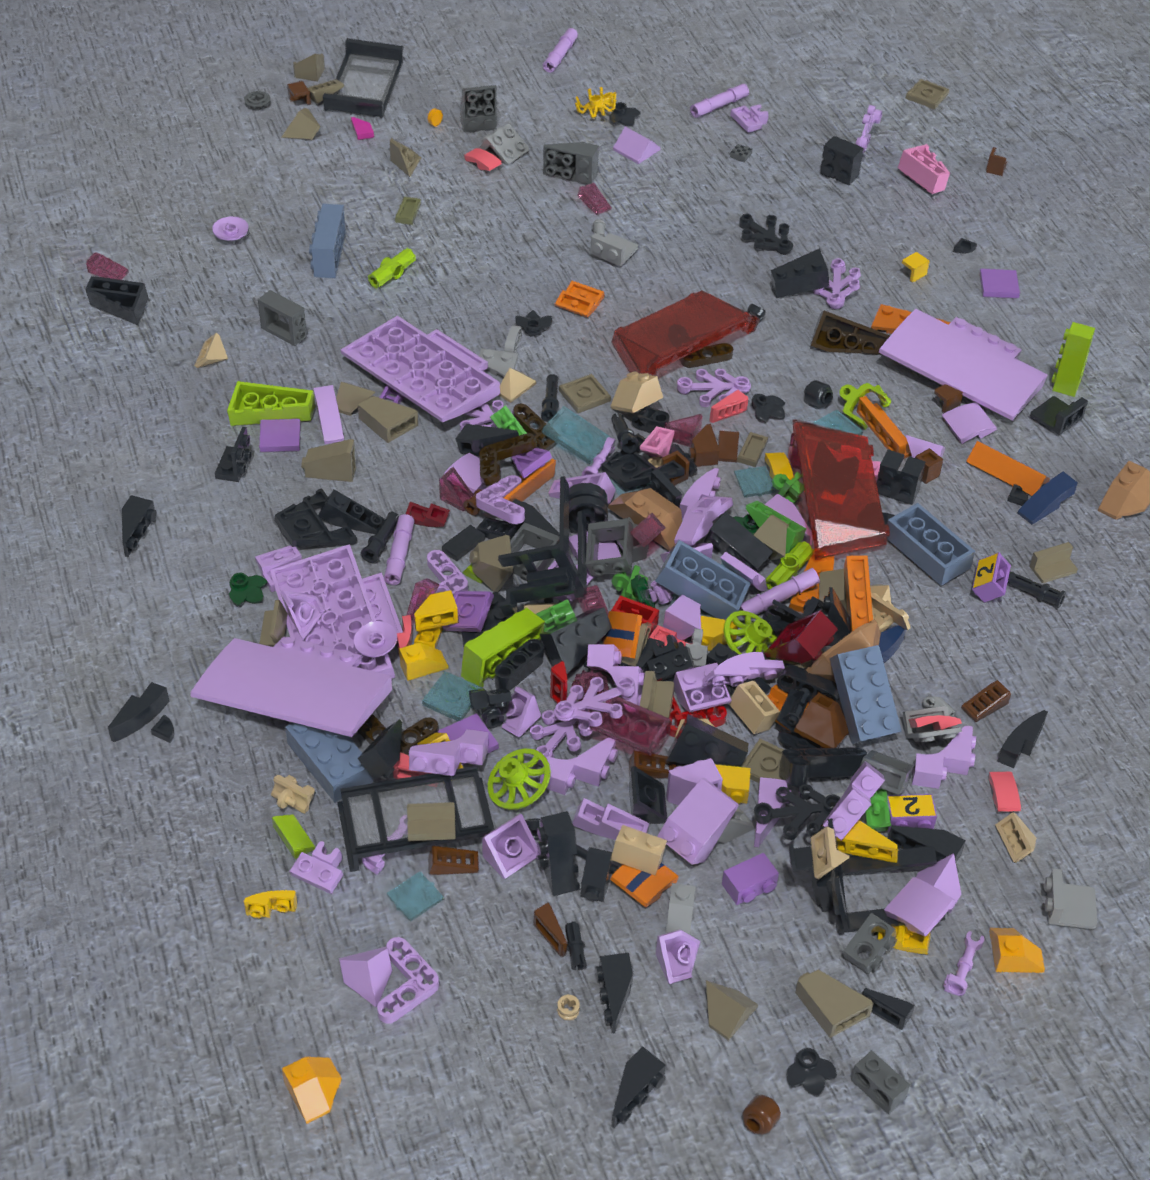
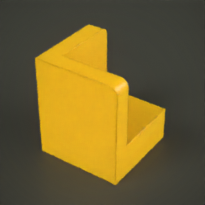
(917, 264)

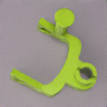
(852, 395)

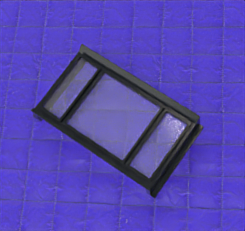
(367, 76)
(376, 813)

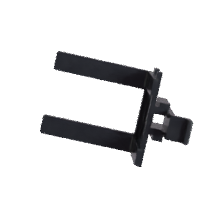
(554, 581)
(830, 887)

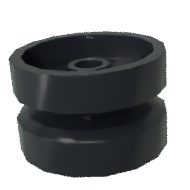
(589, 499)

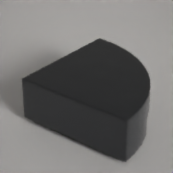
(964, 246)
(1017, 496)
(163, 729)

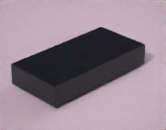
(463, 542)

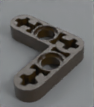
(718, 352)
(532, 417)
(501, 450)
(413, 731)

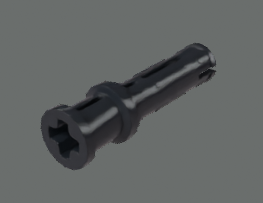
(550, 397)
(625, 435)
(378, 541)
(1043, 592)

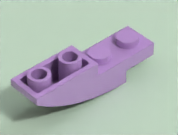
(703, 487)
(701, 518)
(743, 667)

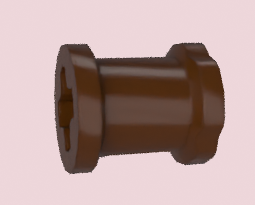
(472, 508)

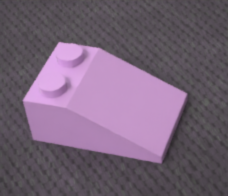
(698, 822)

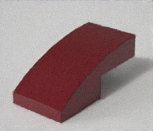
(431, 517)

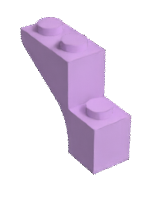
(607, 659)
(445, 756)
(954, 758)
(588, 767)
(855, 799)

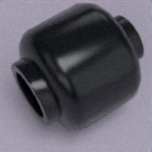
(818, 394)

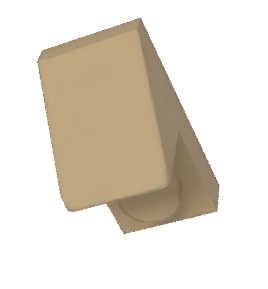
(825, 853)

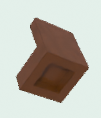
(298, 91)
(996, 164)
(951, 397)
(680, 459)
(933, 465)

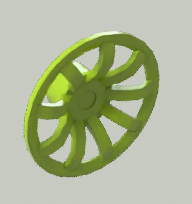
(755, 633)
(514, 774)

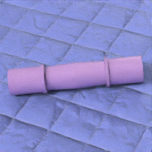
(565, 43)
(719, 100)
(399, 549)
(781, 592)

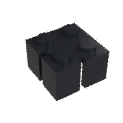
(841, 160)
(902, 484)

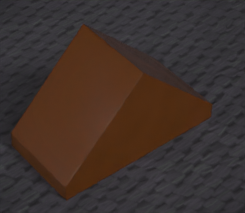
(728, 446)

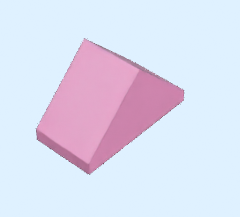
(658, 442)

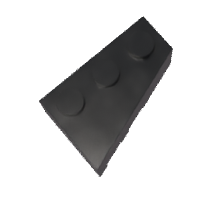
(800, 275)
(118, 297)
(732, 537)
(571, 638)
(703, 741)
(556, 852)

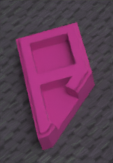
(362, 128)

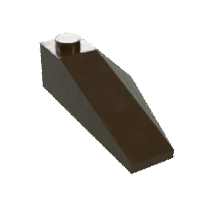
(846, 336)

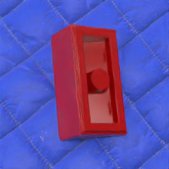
(558, 683)

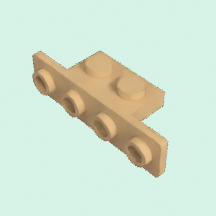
(887, 614)

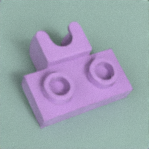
(750, 119)
(319, 869)

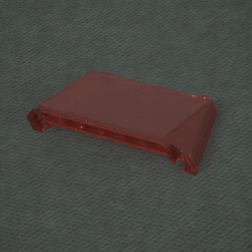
(679, 331)
(839, 490)

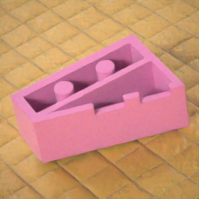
(924, 168)

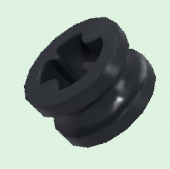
(493, 717)

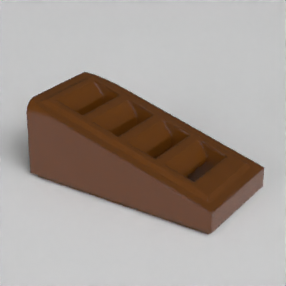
(996, 691)
(644, 759)
(443, 867)
(548, 926)

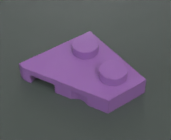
(531, 460)

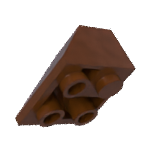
(823, 722)

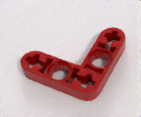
(701, 714)

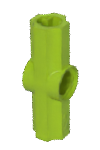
(391, 268)
(790, 564)

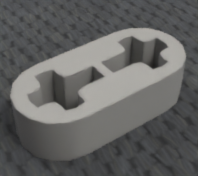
(513, 339)

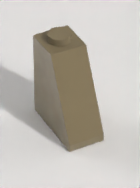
(387, 418)
(331, 461)
(832, 1002)

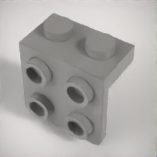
(505, 143)
(612, 248)
(927, 732)
(1069, 903)

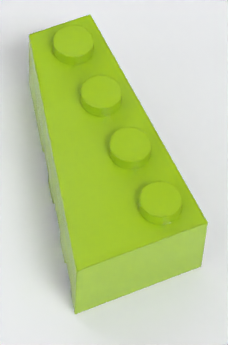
(1073, 358)
(266, 402)
(496, 644)

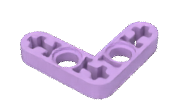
(492, 500)
(448, 582)
(414, 983)

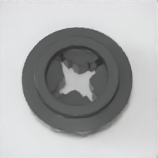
(263, 99)

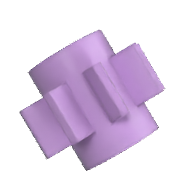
(660, 593)

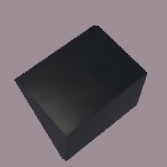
(647, 797)

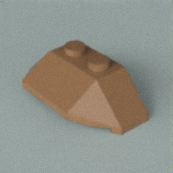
(1128, 492)
(644, 502)
(862, 637)

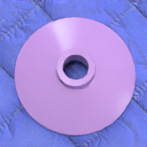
(230, 228)
(375, 639)

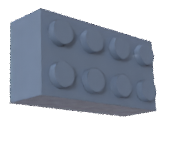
(327, 241)
(930, 544)
(703, 581)
(865, 694)
(328, 757)

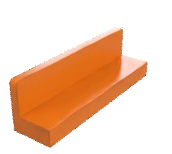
(883, 426)
(1006, 468)
(532, 482)
(858, 590)

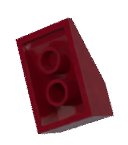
(803, 639)

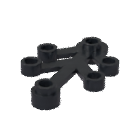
(782, 245)
(801, 810)

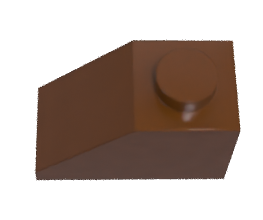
(704, 448)

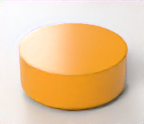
(435, 117)

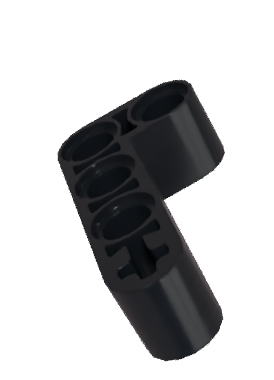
(819, 762)

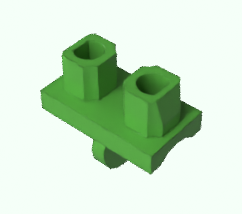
(506, 420)
(788, 488)
(623, 582)
(556, 614)
(878, 813)

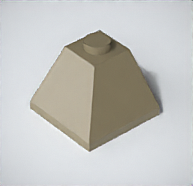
(486, 563)

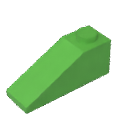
(761, 513)

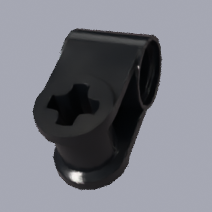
(650, 419)

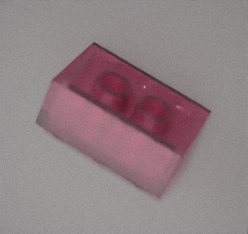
(636, 727)

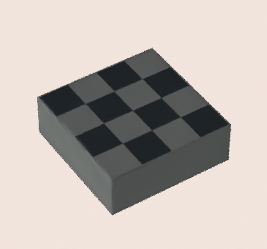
(741, 153)

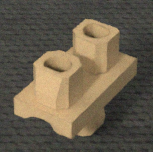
(291, 794)

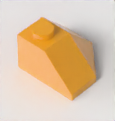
(1015, 952)
(312, 1085)

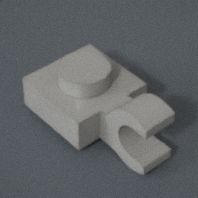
(698, 651)

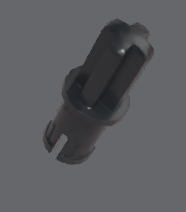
(692, 466)
(575, 946)

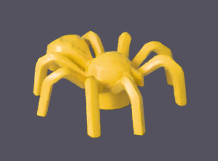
(597, 103)

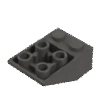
(479, 108)
(571, 161)

